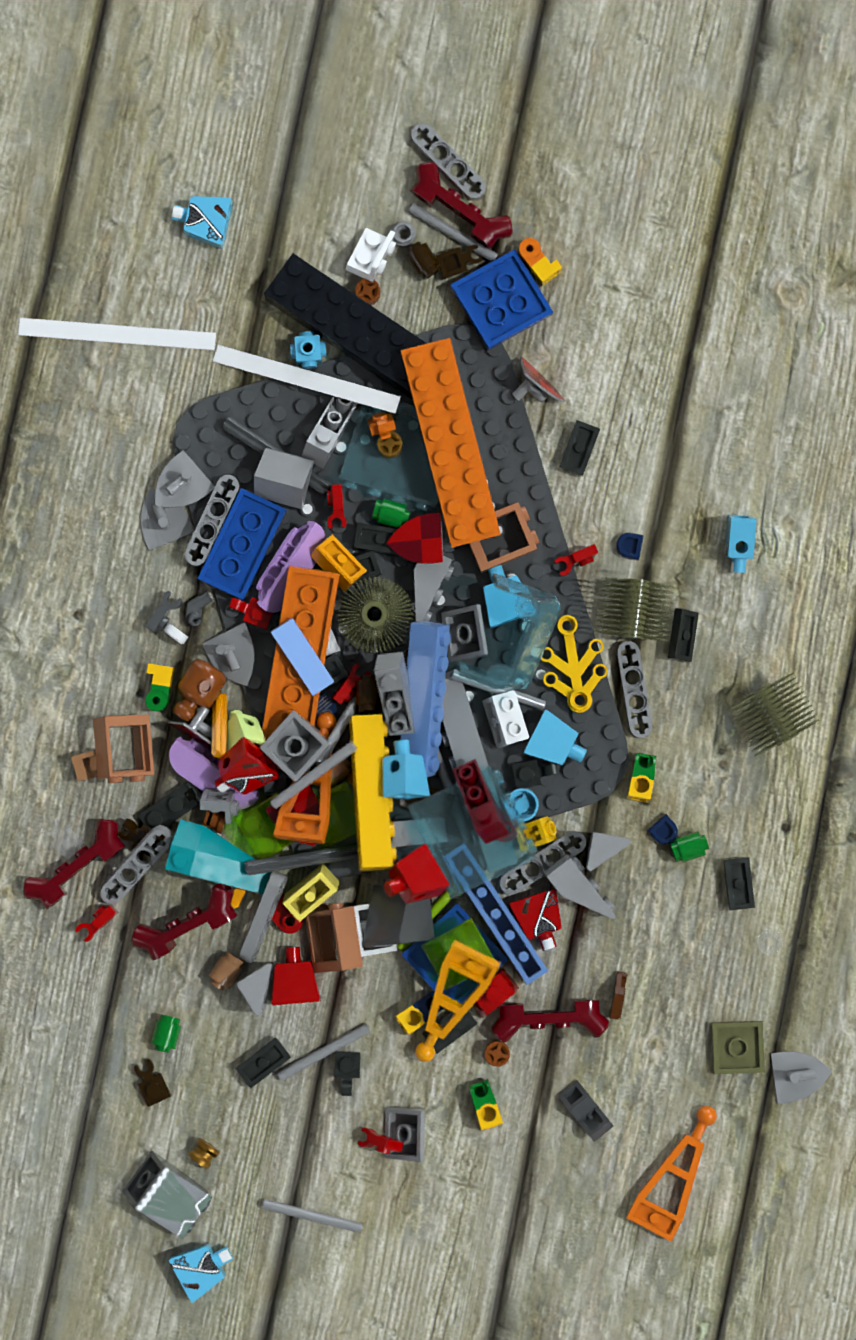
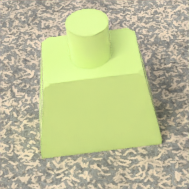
(243, 725)

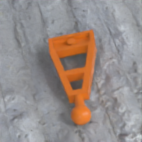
(305, 826)
(655, 1217)

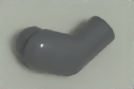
(194, 608)

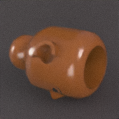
(199, 687)

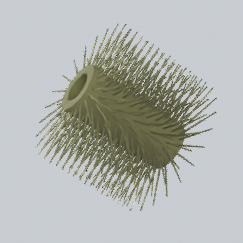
(634, 609)
(360, 622)
(774, 715)

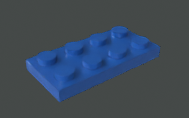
(242, 544)

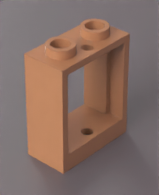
(530, 536)
(142, 747)
(322, 939)

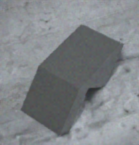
(585, 1111)

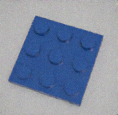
(501, 299)
(419, 961)

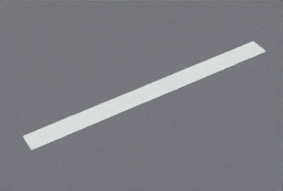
(117, 333)
(306, 379)

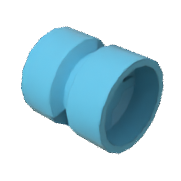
(526, 803)

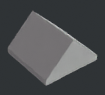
(283, 478)
(466, 633)
(295, 745)
(602, 848)
(256, 988)
(408, 1127)

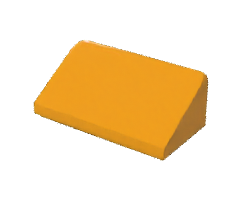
(336, 558)

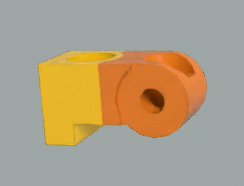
(537, 262)

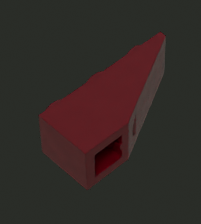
(480, 802)

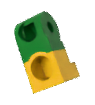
(159, 696)
(642, 778)
(485, 1105)

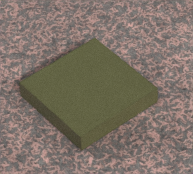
(738, 1047)

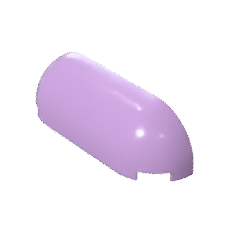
(294, 551)
(199, 767)

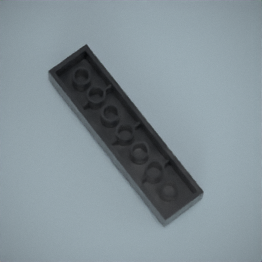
(343, 320)

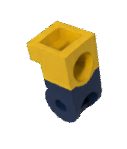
(416, 1014)

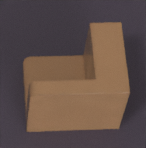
(85, 765)

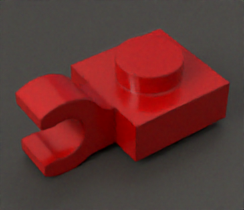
(335, 499)
(583, 557)
(253, 612)
(345, 690)
(102, 917)
(383, 1143)

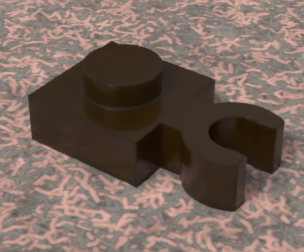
(454, 261)
(137, 834)
(153, 1087)

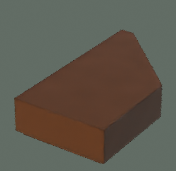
(618, 996)

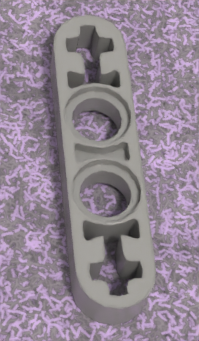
(450, 160)
(214, 521)
(636, 689)
(542, 862)
(138, 866)
(263, 917)

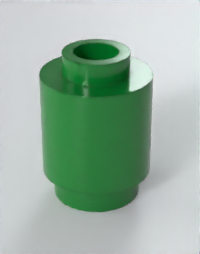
(390, 513)
(689, 847)
(166, 1033)

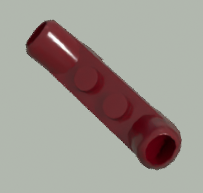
(429, 189)
(105, 845)
(161, 942)
(585, 1013)

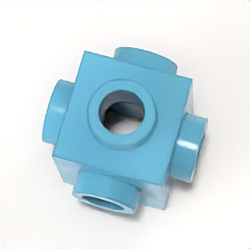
(308, 359)

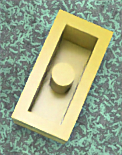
(311, 892)

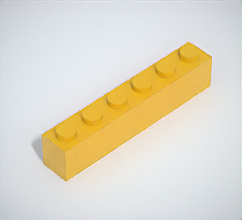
(371, 806)

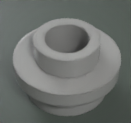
(404, 226)

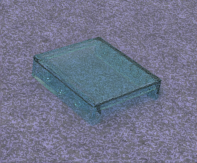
(402, 477)
(457, 846)

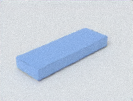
(302, 656)

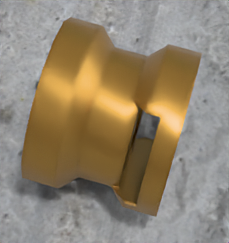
(389, 443)
(201, 1155)

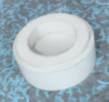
(175, 633)

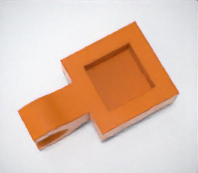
(381, 424)

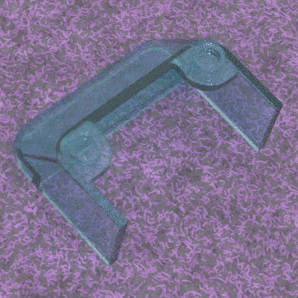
(542, 613)

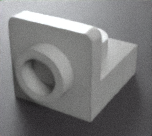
(218, 801)

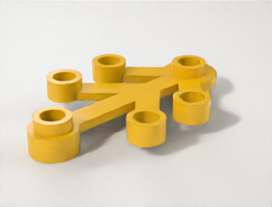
(574, 668)

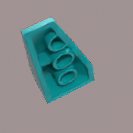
(210, 857)

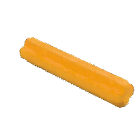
(219, 726)

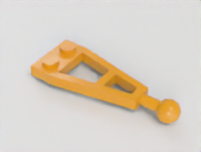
(471, 964)

